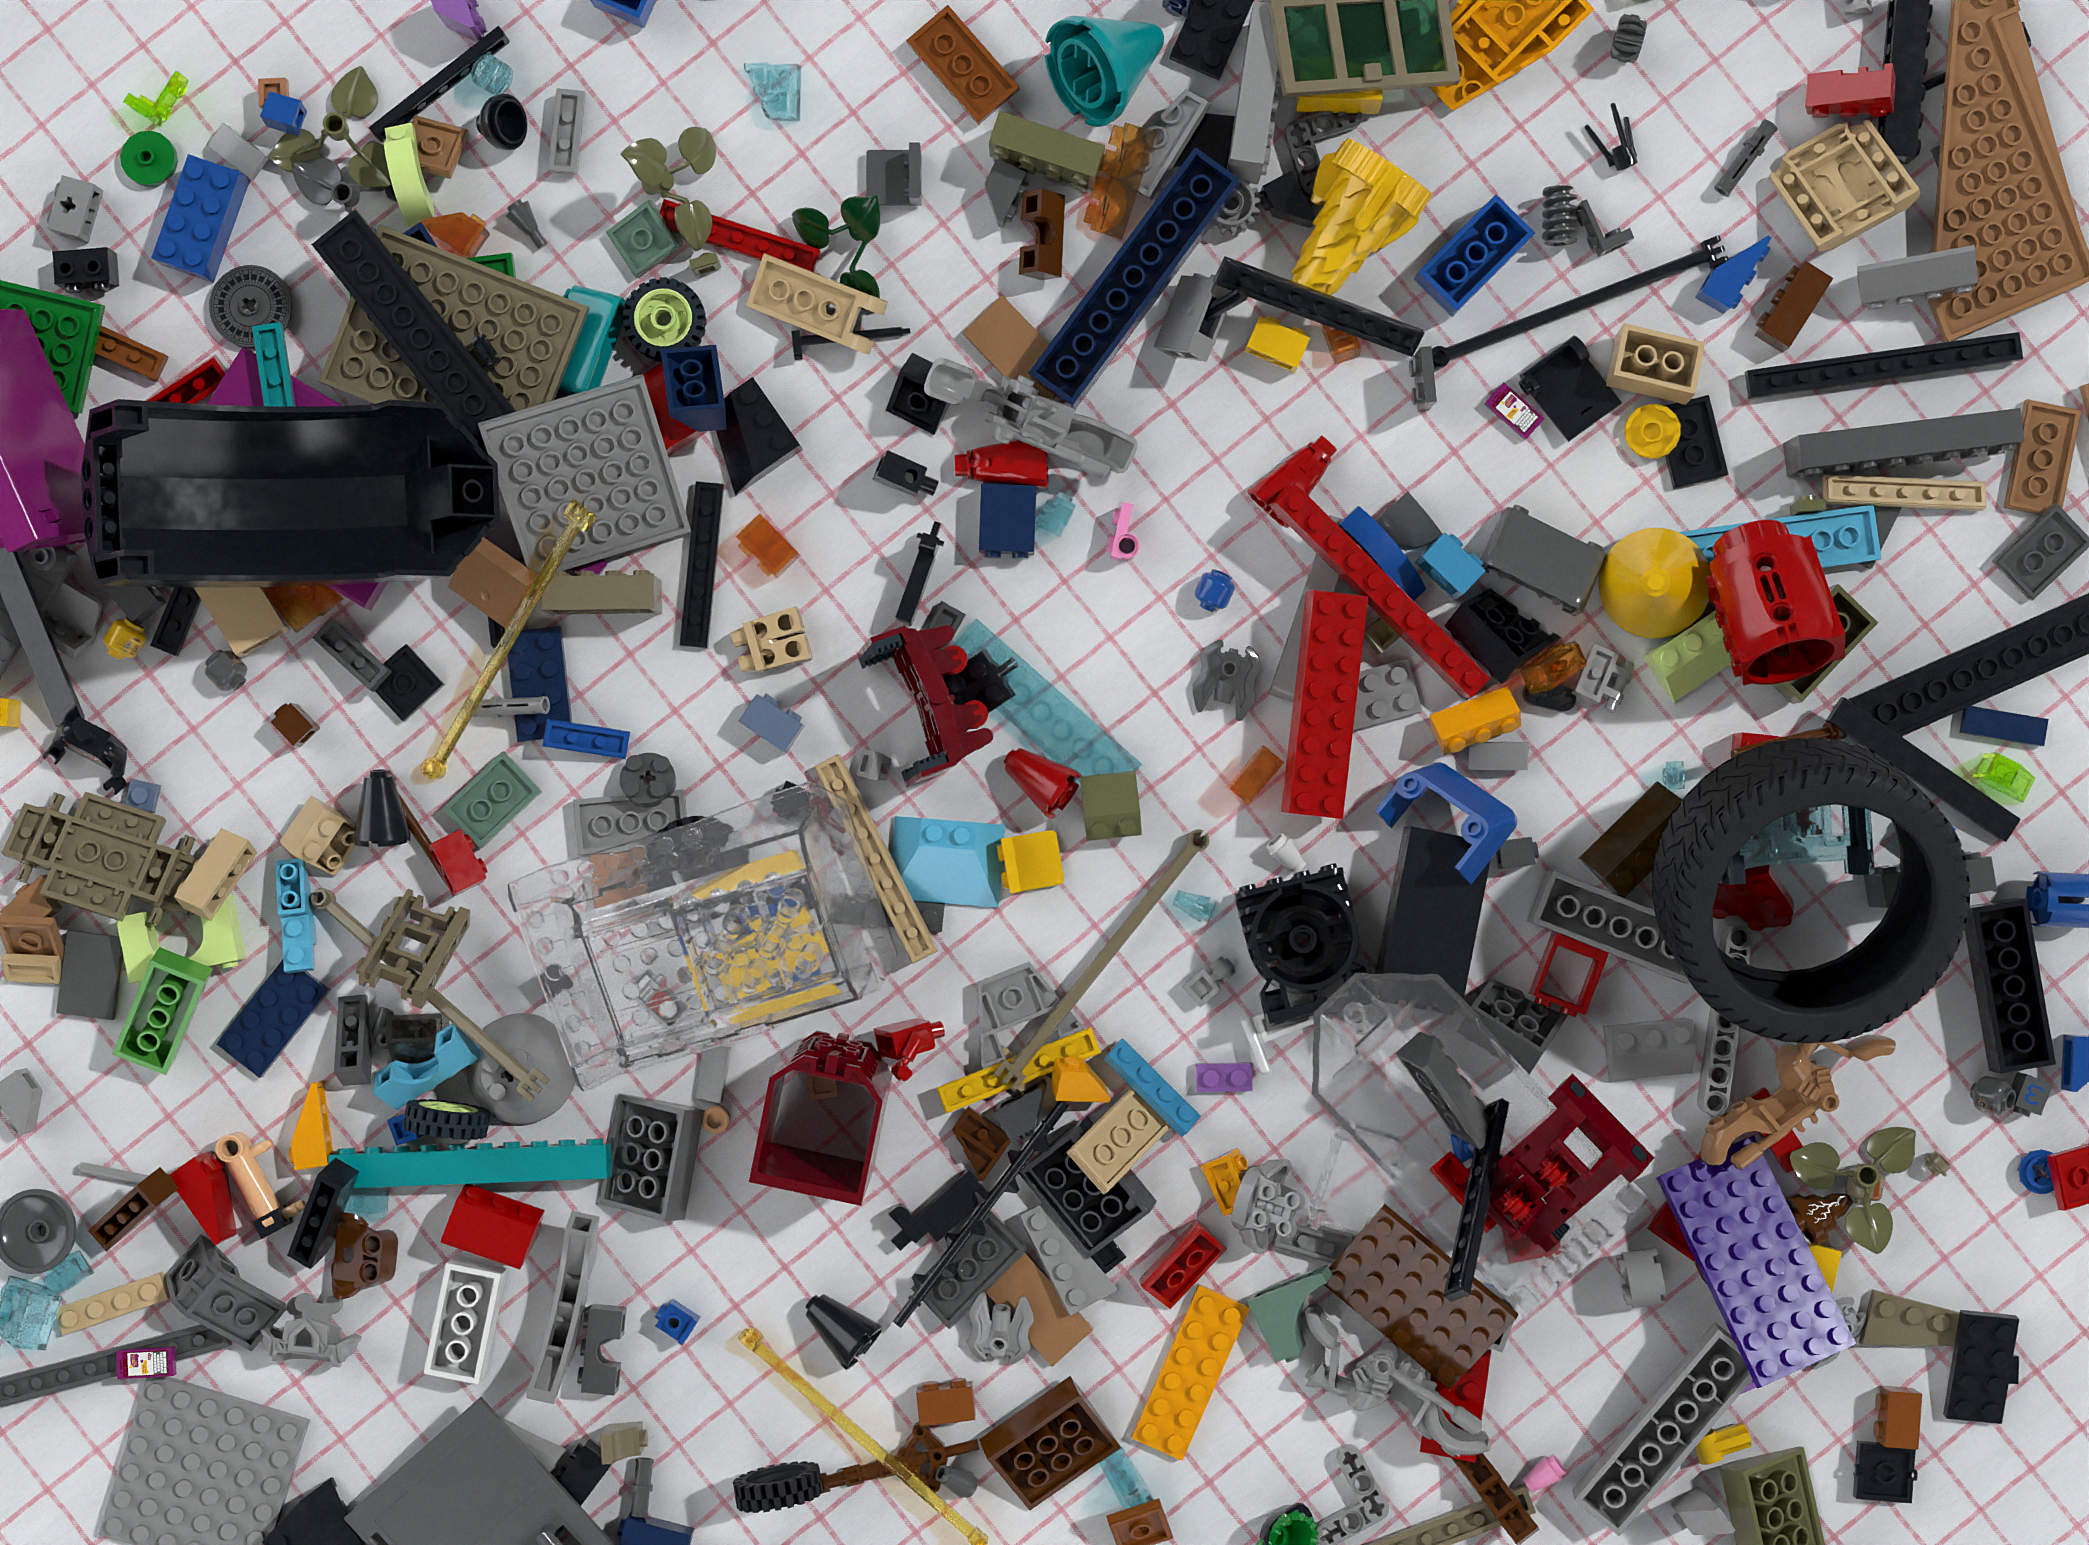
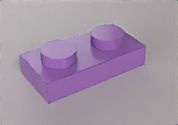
(1224, 1077)

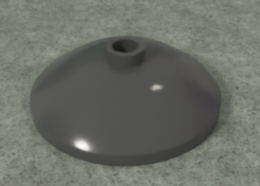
(20, 1231)

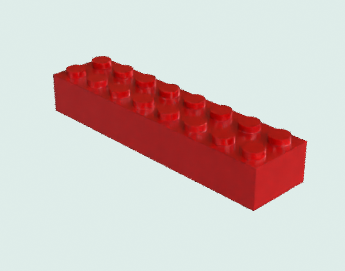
(1324, 704)

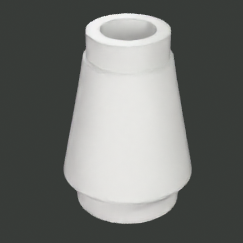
(1286, 853)

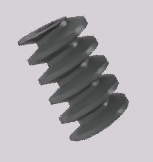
(1557, 215)

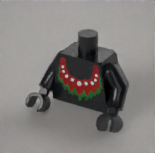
(94, 745)

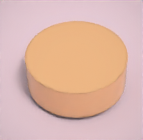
(715, 1119)

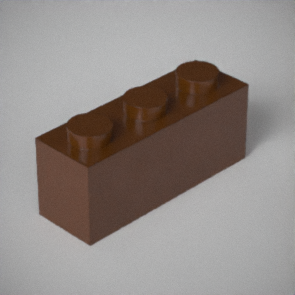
(1792, 306)

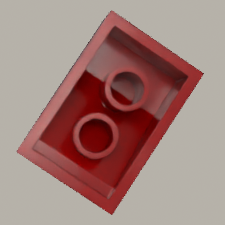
(207, 1194)

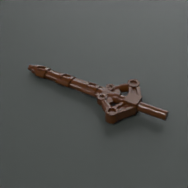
(908, 1456)

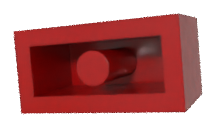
(458, 862)

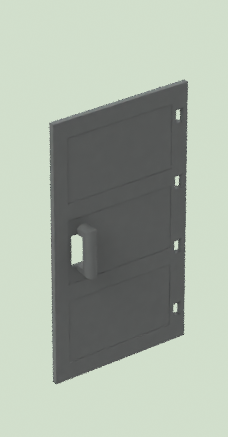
(473, 1489)

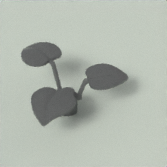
(322, 181)

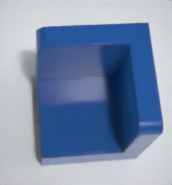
(283, 113)

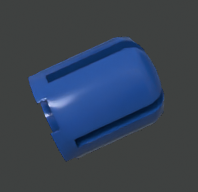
(2044, 896)

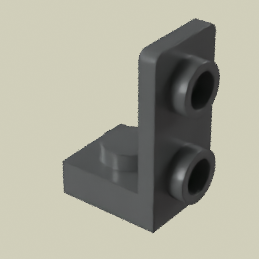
(1596, 241)

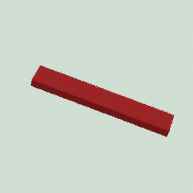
(749, 240)

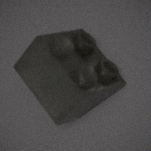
(413, 1035)

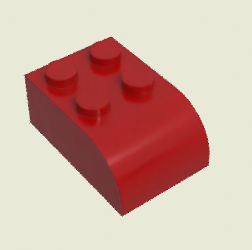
(673, 432)

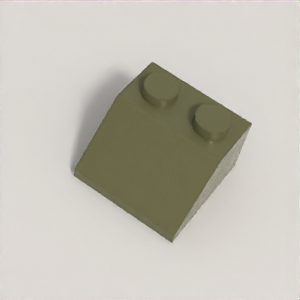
(1111, 805)

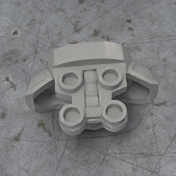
(1266, 1204)
(312, 1335)

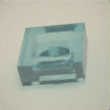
(1674, 775)

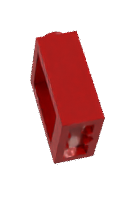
(1599, 959)

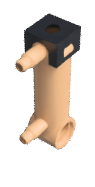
(254, 1185)

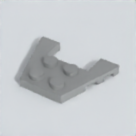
(1010, 1000)

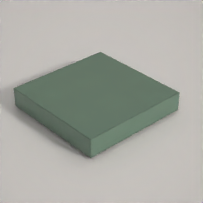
(643, 239)

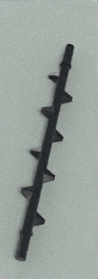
(975, 1225)

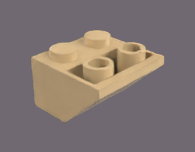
(320, 836)

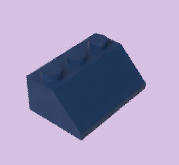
(694, 387)

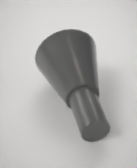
(522, 216)

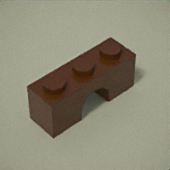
(1046, 214)

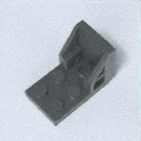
(210, 1291)

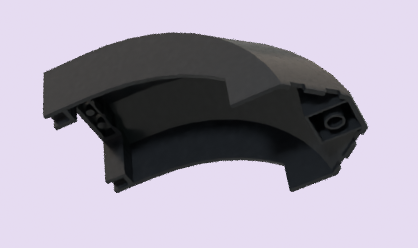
(281, 494)

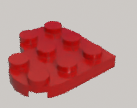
(1759, 902)

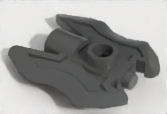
(1227, 674)

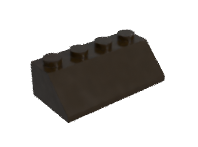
(1629, 845)

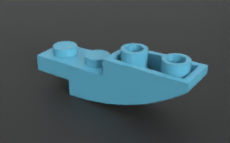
(296, 915)

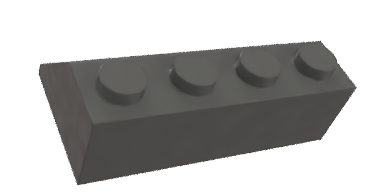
(1445, 1088)

